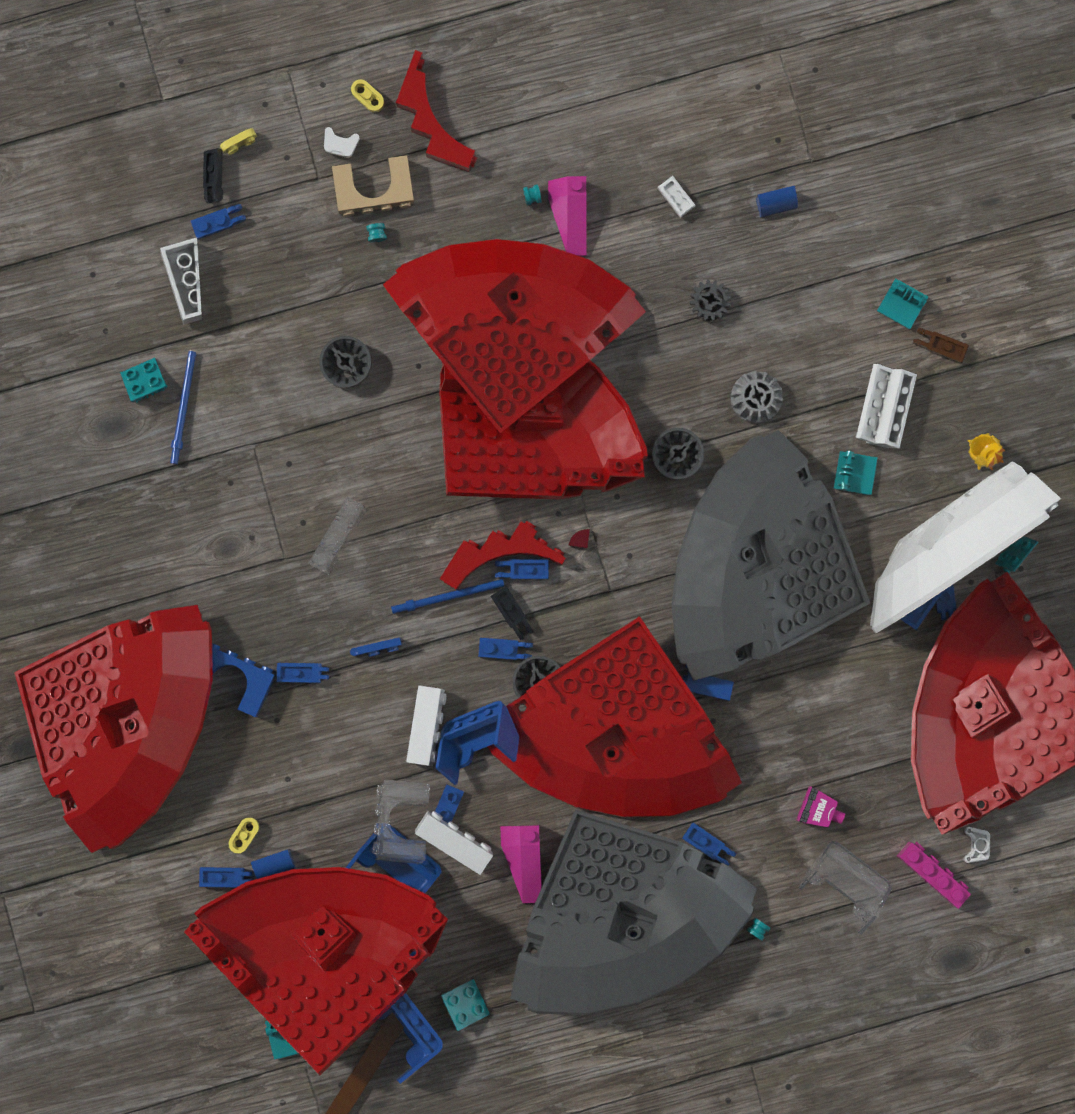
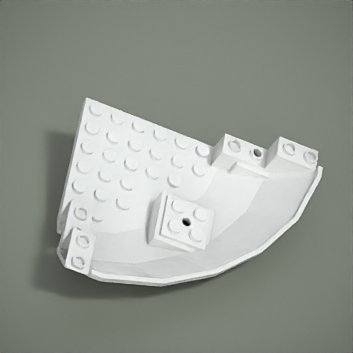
(960, 540)

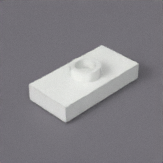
(676, 196)

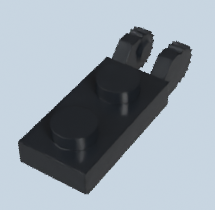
(212, 175)
(511, 611)

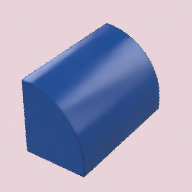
(777, 201)
(273, 864)

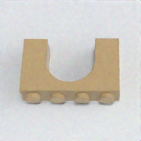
(351, 201)

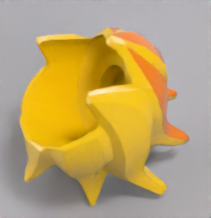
(986, 451)

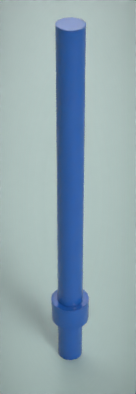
(177, 443)
(410, 605)

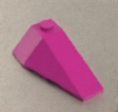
(568, 206)
(522, 854)

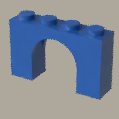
(258, 679)
(709, 686)

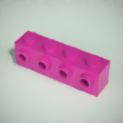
(933, 874)

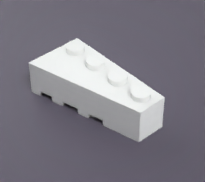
(183, 273)

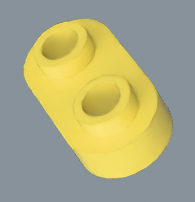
(367, 96)
(244, 138)
(244, 835)

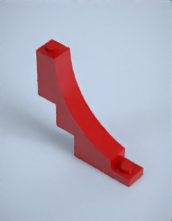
(414, 99)

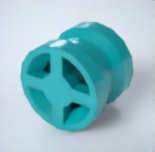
(532, 195)
(376, 232)
(758, 929)

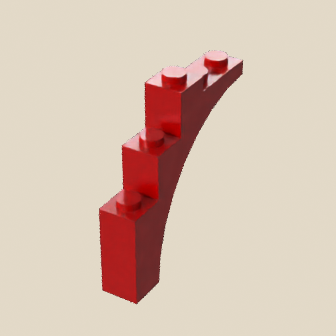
(522, 542)

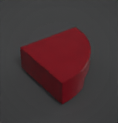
(580, 539)

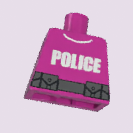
(819, 809)

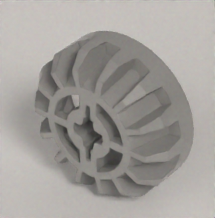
(761, 413)

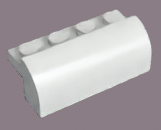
(886, 406)

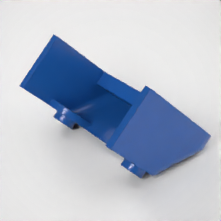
(472, 732)
(414, 875)
(419, 1031)

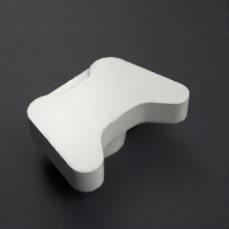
(340, 146)
(979, 845)

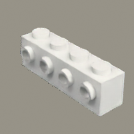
(426, 725)
(454, 842)

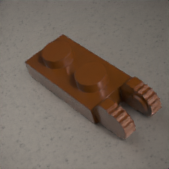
(942, 345)

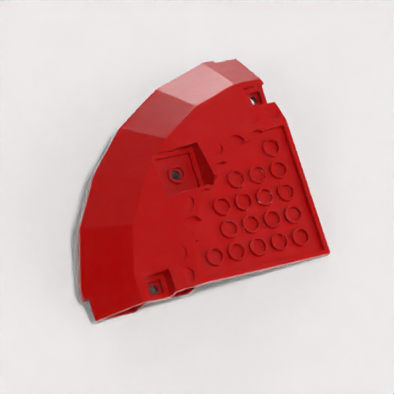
(505, 348)
(549, 450)
(625, 701)
(83, 710)
(1026, 713)
(315, 986)

